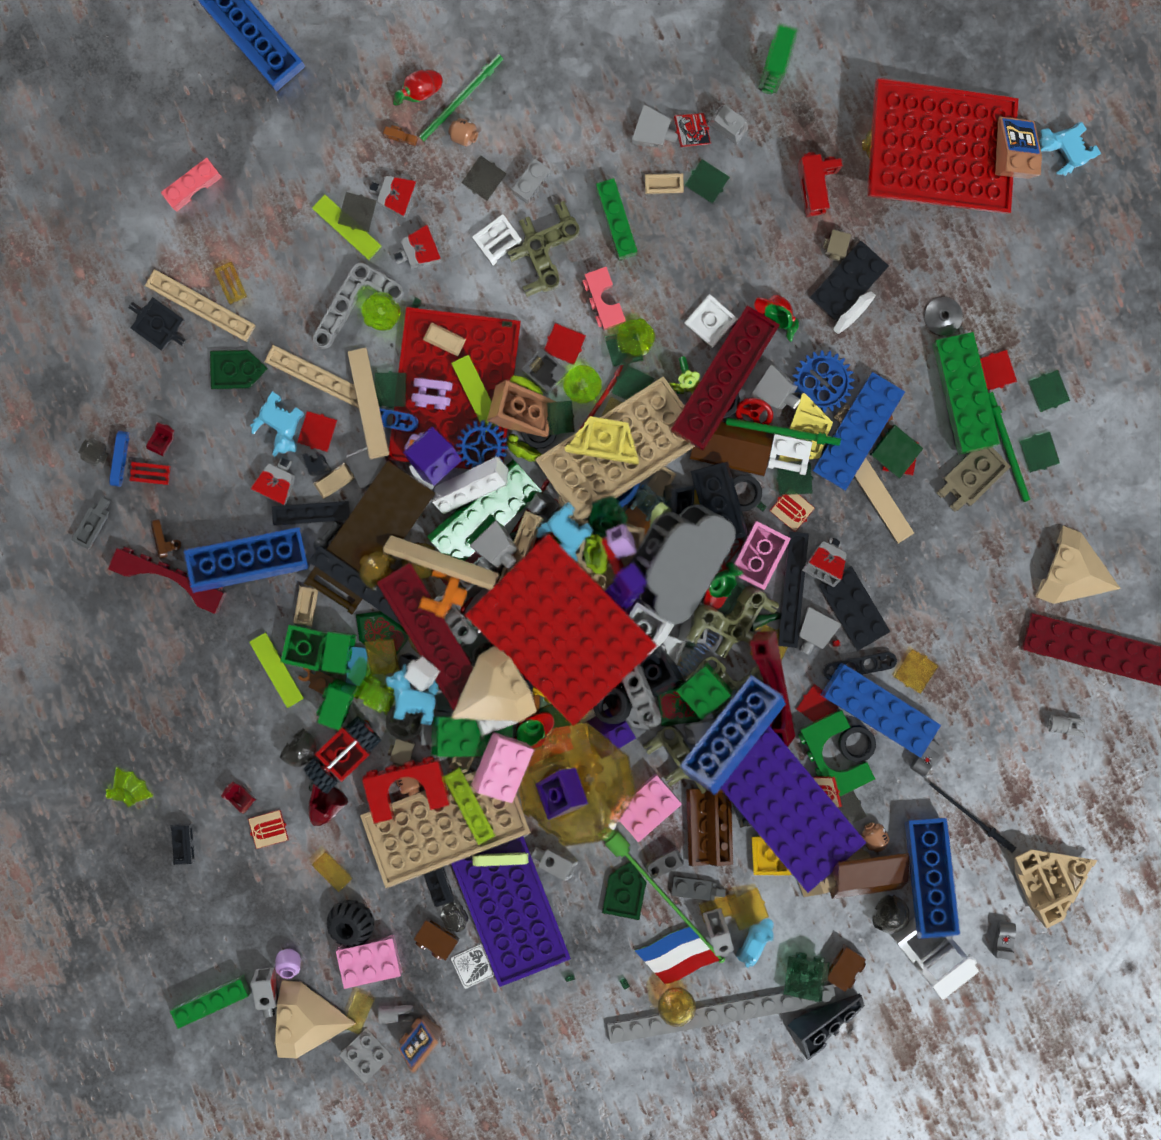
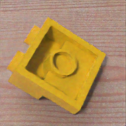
(765, 860)

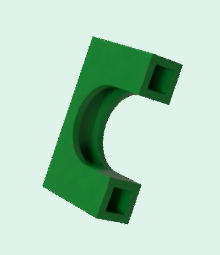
(777, 59)
(815, 736)

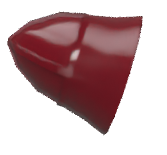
(325, 805)

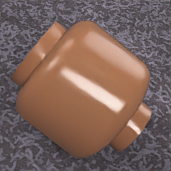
(463, 132)
(408, 785)
(875, 836)

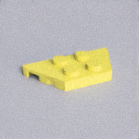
(810, 419)
(604, 440)

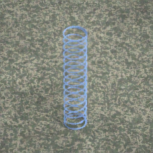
(700, 656)

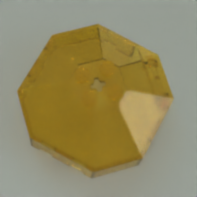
(606, 797)

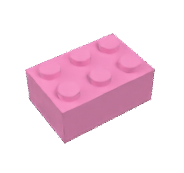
(760, 554)
(502, 767)
(649, 807)
(369, 962)

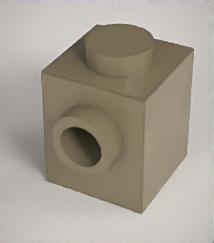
(836, 245)
(401, 752)

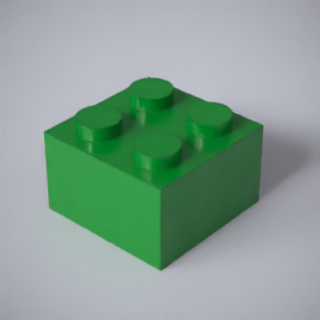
(303, 647)
(337, 651)
(704, 691)
(337, 704)

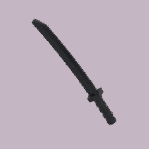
(991, 832)

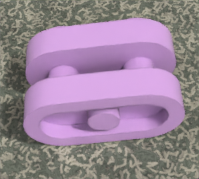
(438, 401)

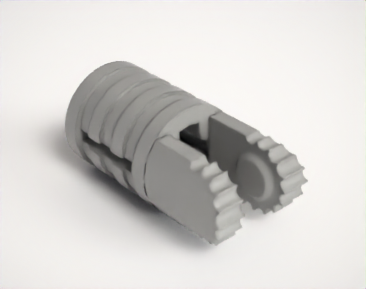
(1064, 725)
(396, 1014)

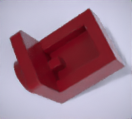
(160, 439)
(238, 796)

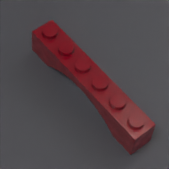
(129, 564)
(767, 656)

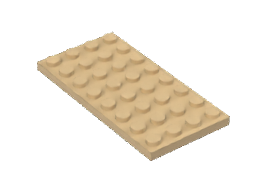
(589, 478)
(430, 839)

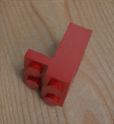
(813, 183)

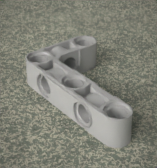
(350, 293)
(454, 618)
(642, 697)

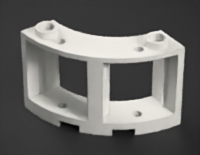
(953, 978)

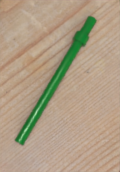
(487, 70)
(820, 438)
(1008, 448)

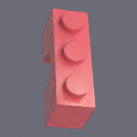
(182, 190)
(608, 315)

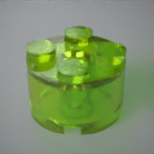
(375, 695)

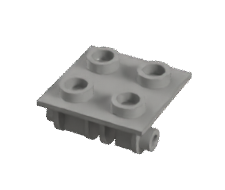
(365, 1055)

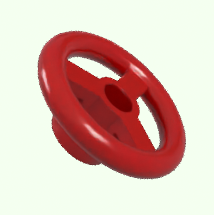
(754, 409)

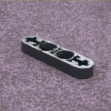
(859, 663)

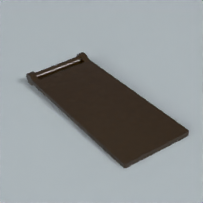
(386, 509)

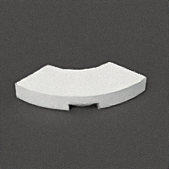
(854, 312)

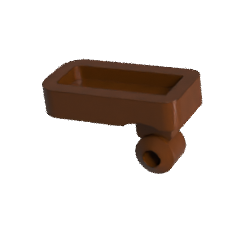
(162, 546)

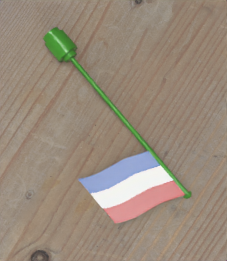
(677, 952)

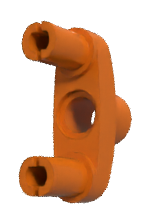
(453, 595)

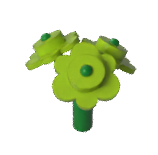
(687, 379)

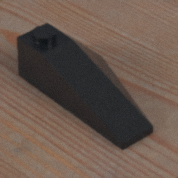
(678, 497)
(660, 674)
(817, 1026)

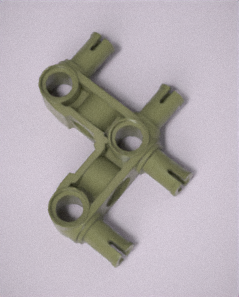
(548, 239)
(740, 618)
(734, 685)
(678, 750)

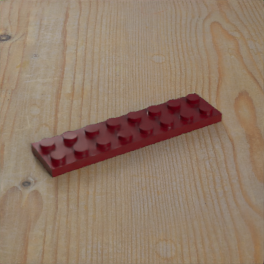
(724, 378)
(428, 631)
(1093, 649)

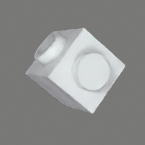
(421, 673)

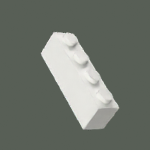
(470, 485)

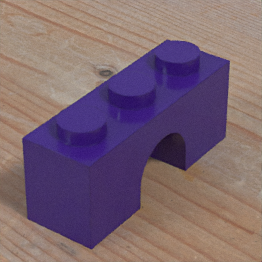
(627, 587)

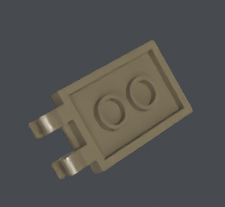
(973, 477)

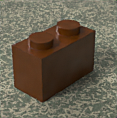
(436, 939)
(845, 968)

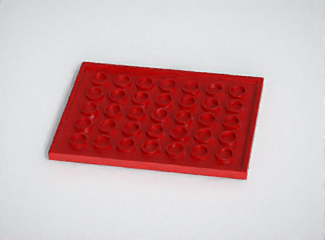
(938, 146)
(493, 355)
(561, 629)

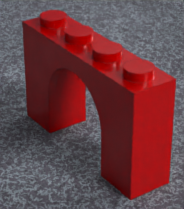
(427, 772)

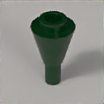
(763, 619)

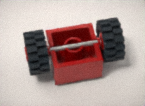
(342, 754)

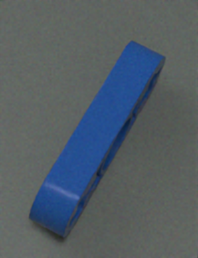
(405, 416)
(119, 458)

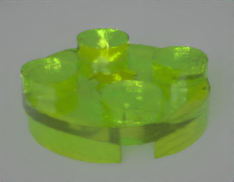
(388, 305)
(631, 346)
(591, 378)

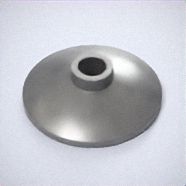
(934, 318)

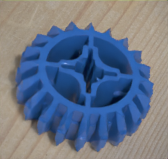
(482, 437)

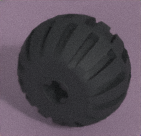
(350, 923)

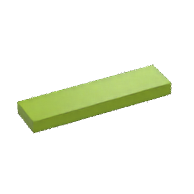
(357, 238)
(474, 388)
(276, 671)
(469, 806)

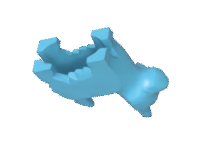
(1070, 145)
(280, 420)
(566, 530)
(412, 700)
(755, 942)

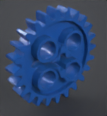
(834, 368)

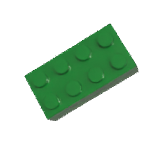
(460, 737)

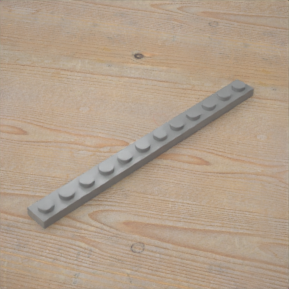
(717, 1014)

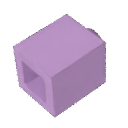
(621, 541)

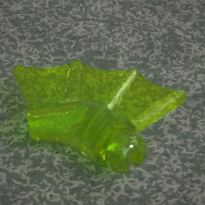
(128, 788)

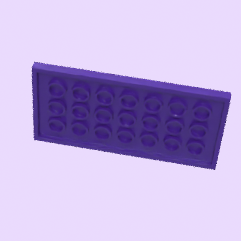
(791, 811)
(512, 915)

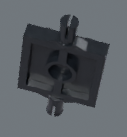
(157, 324)

